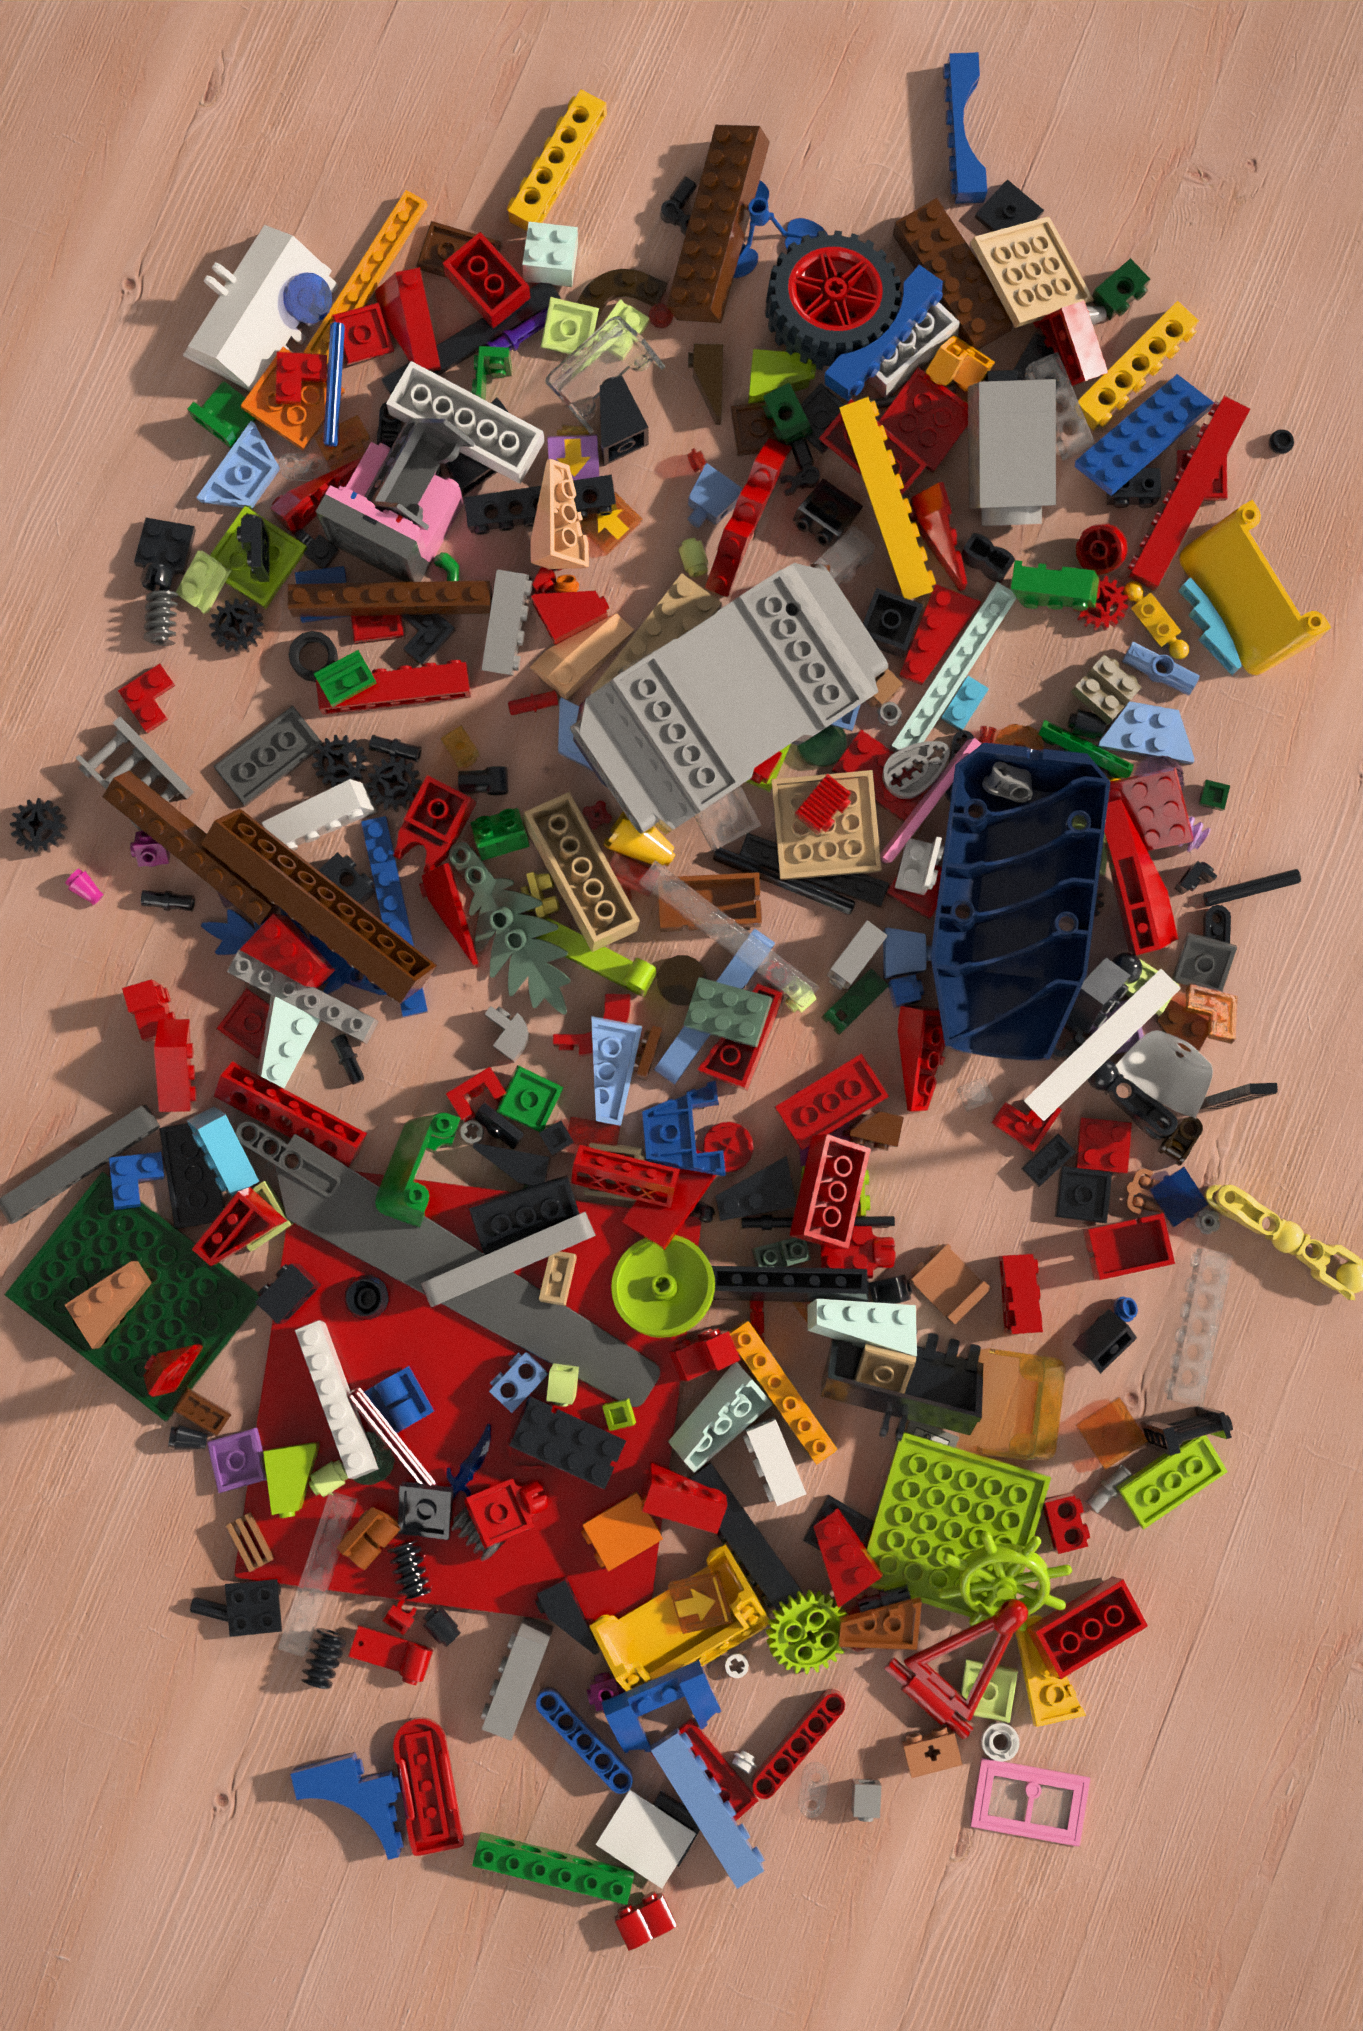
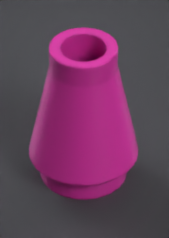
(83, 886)

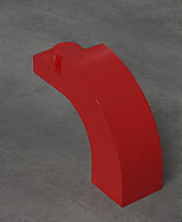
(616, 1008)

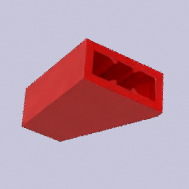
(569, 612)

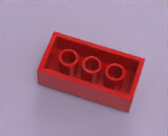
(907, 462)
(830, 1191)
(1087, 1627)

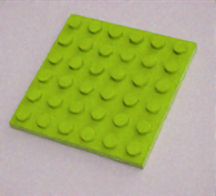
(940, 1505)

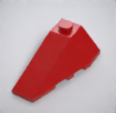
(932, 518)
(444, 897)
(168, 1369)

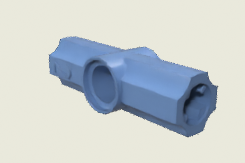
(1175, 675)

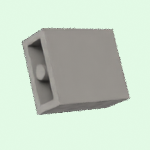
(856, 956)

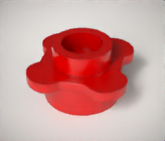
(599, 808)

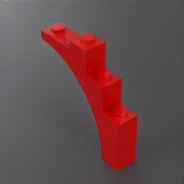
(746, 515)

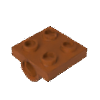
(370, 1533)

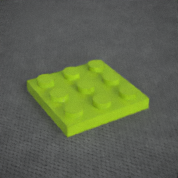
(284, 556)

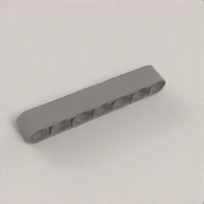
(508, 1259)

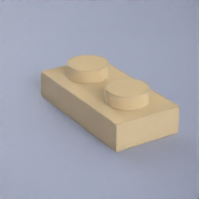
(558, 1278)

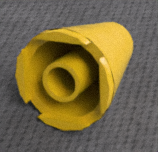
(644, 846)

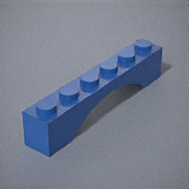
(969, 174)
(852, 369)

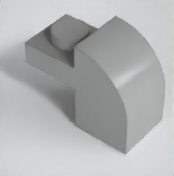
(515, 1034)

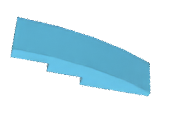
(1215, 636)

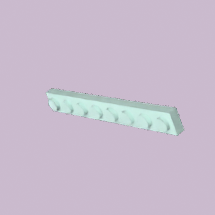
(956, 667)

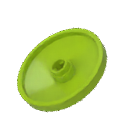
(663, 1289)

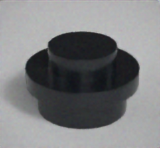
(1281, 441)

